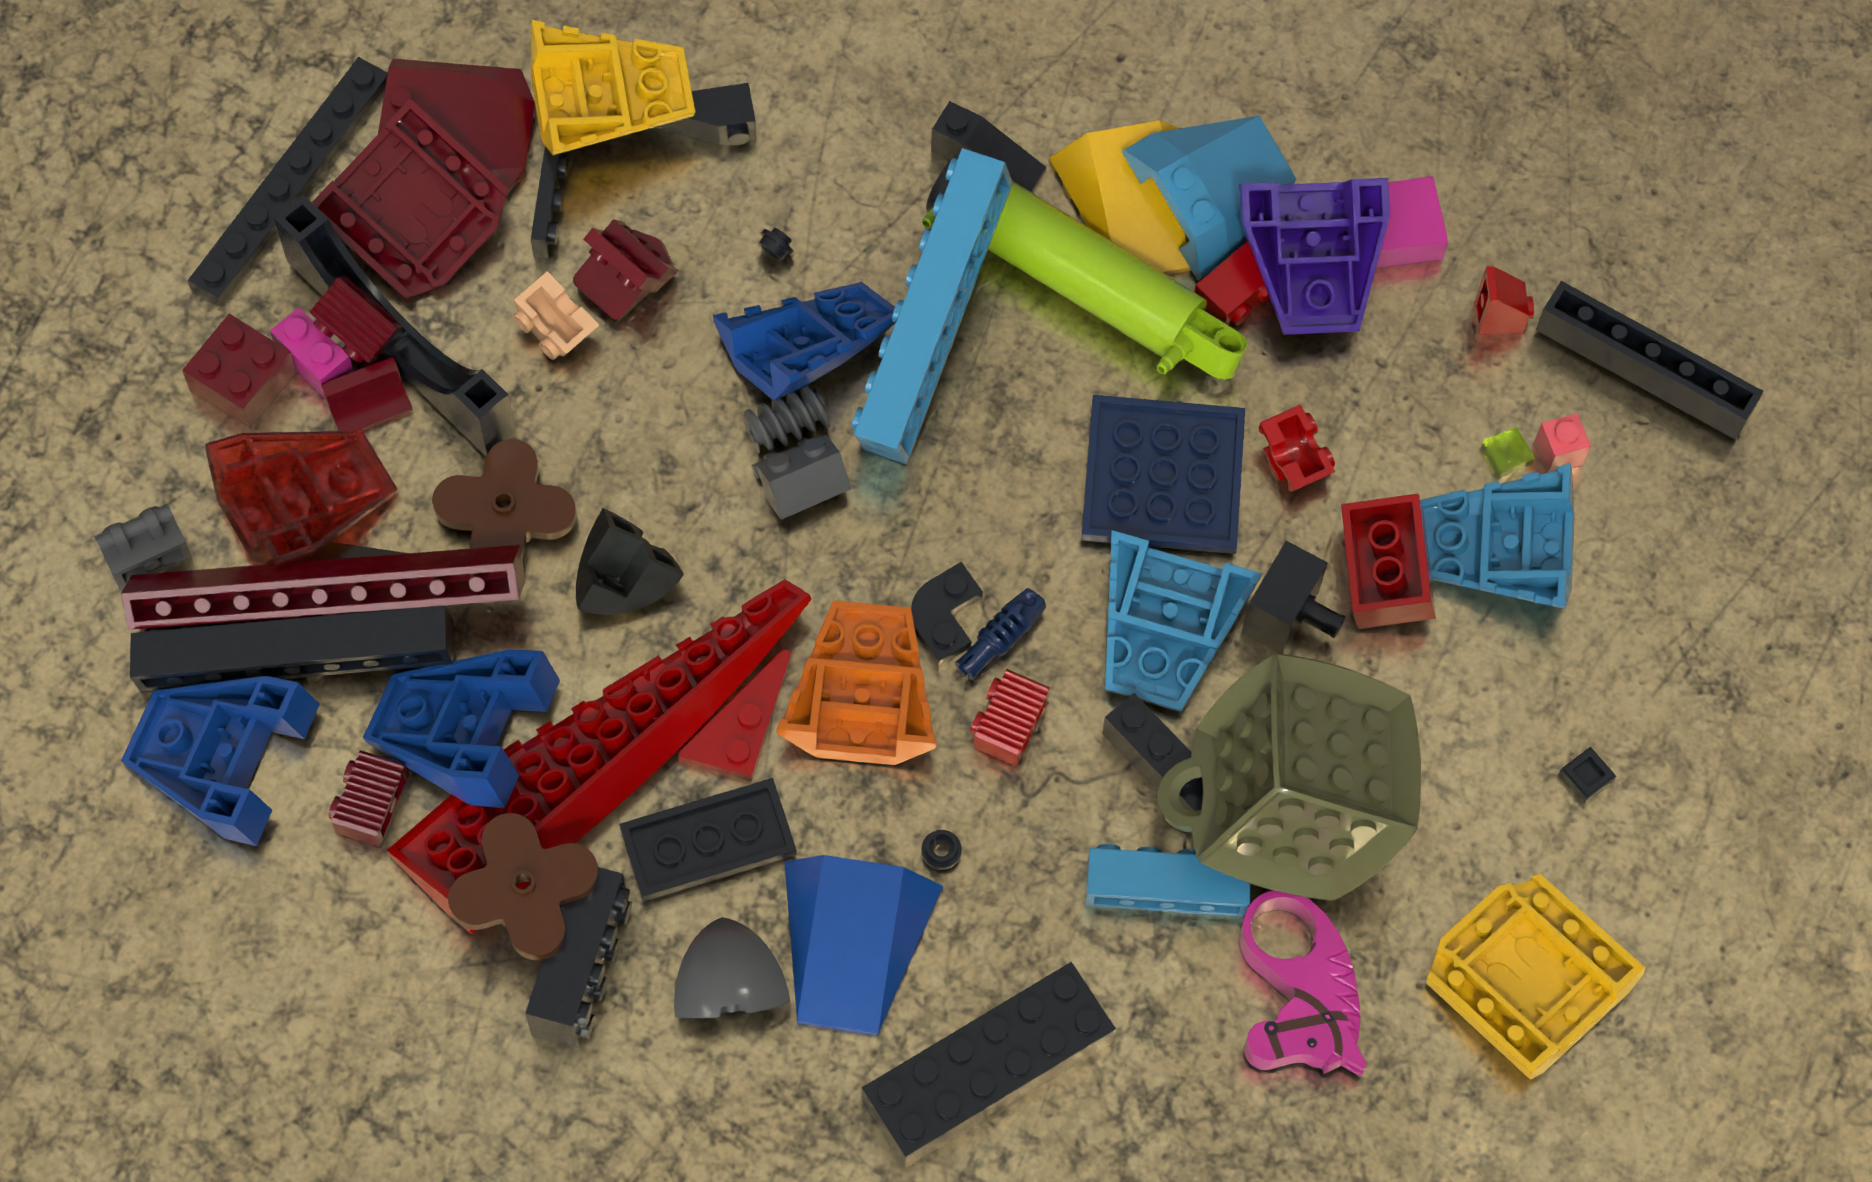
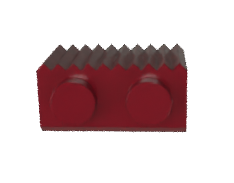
(354, 320)
(369, 798)

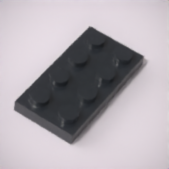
(707, 839)

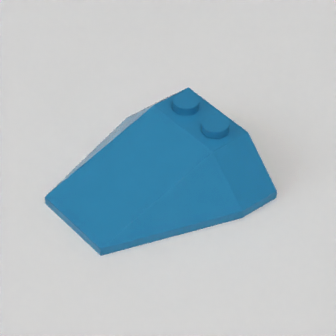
(1201, 177)

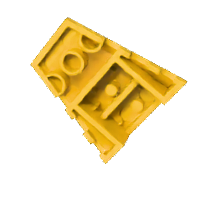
(604, 86)
(1116, 202)

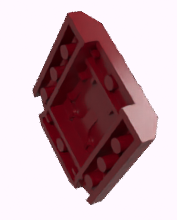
(477, 105)
(414, 203)

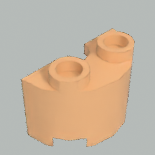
(552, 317)

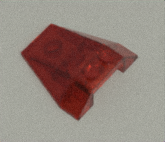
(295, 489)

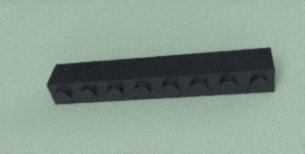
(291, 647)

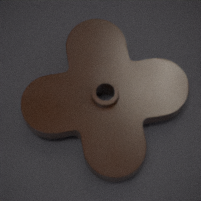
(508, 481)
(529, 914)

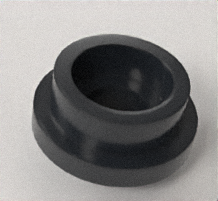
(776, 243)
(941, 838)

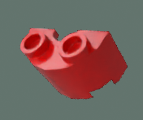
(1293, 449)

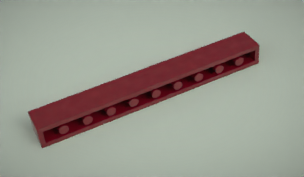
(324, 587)

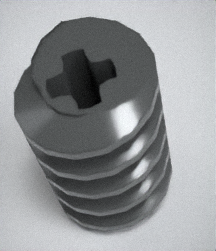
(785, 418)

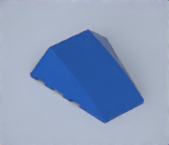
(805, 339)
(853, 937)

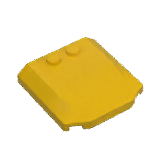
(1531, 972)

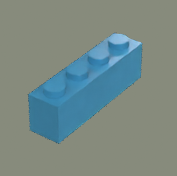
(1161, 882)

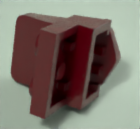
(622, 268)

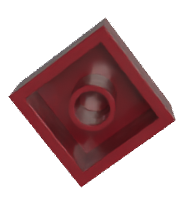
(239, 371)

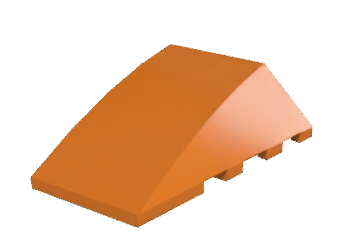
(862, 689)

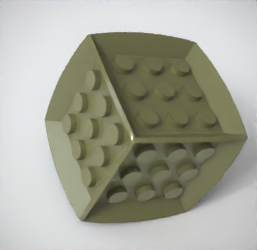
(1301, 778)

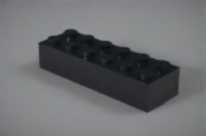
(988, 1064)

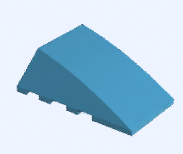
(1506, 537)
(1167, 619)

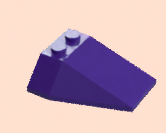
(1317, 248)

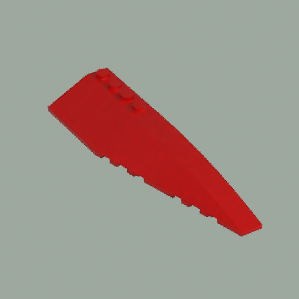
(607, 746)

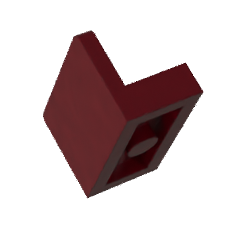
(367, 397)

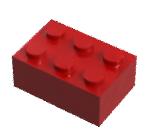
(1388, 561)

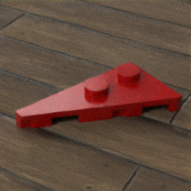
(737, 733)

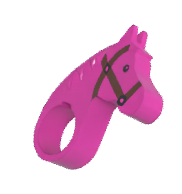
(1323, 1007)

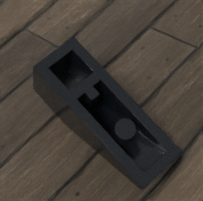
(720, 116)
(965, 129)

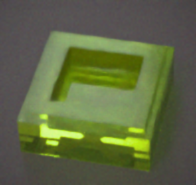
(1508, 452)

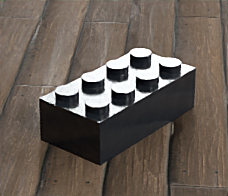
(574, 975)

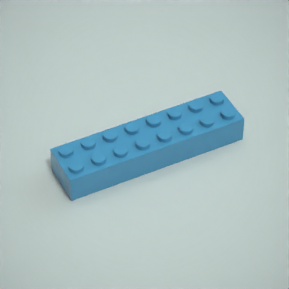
(932, 306)

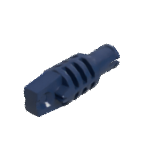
(1002, 632)

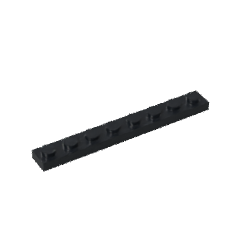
(288, 180)

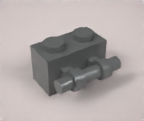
(802, 475)
(143, 544)

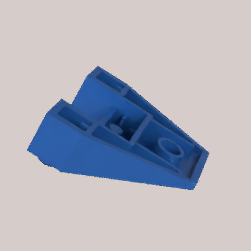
(452, 716)
(207, 742)

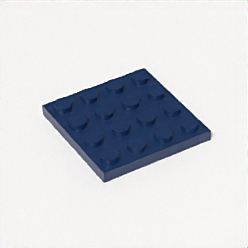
(1164, 473)

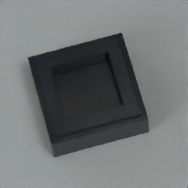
(1587, 774)

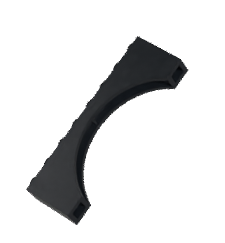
(462, 395)

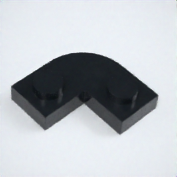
(934, 611)

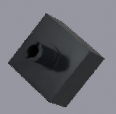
(1288, 600)

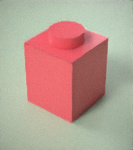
(1562, 443)

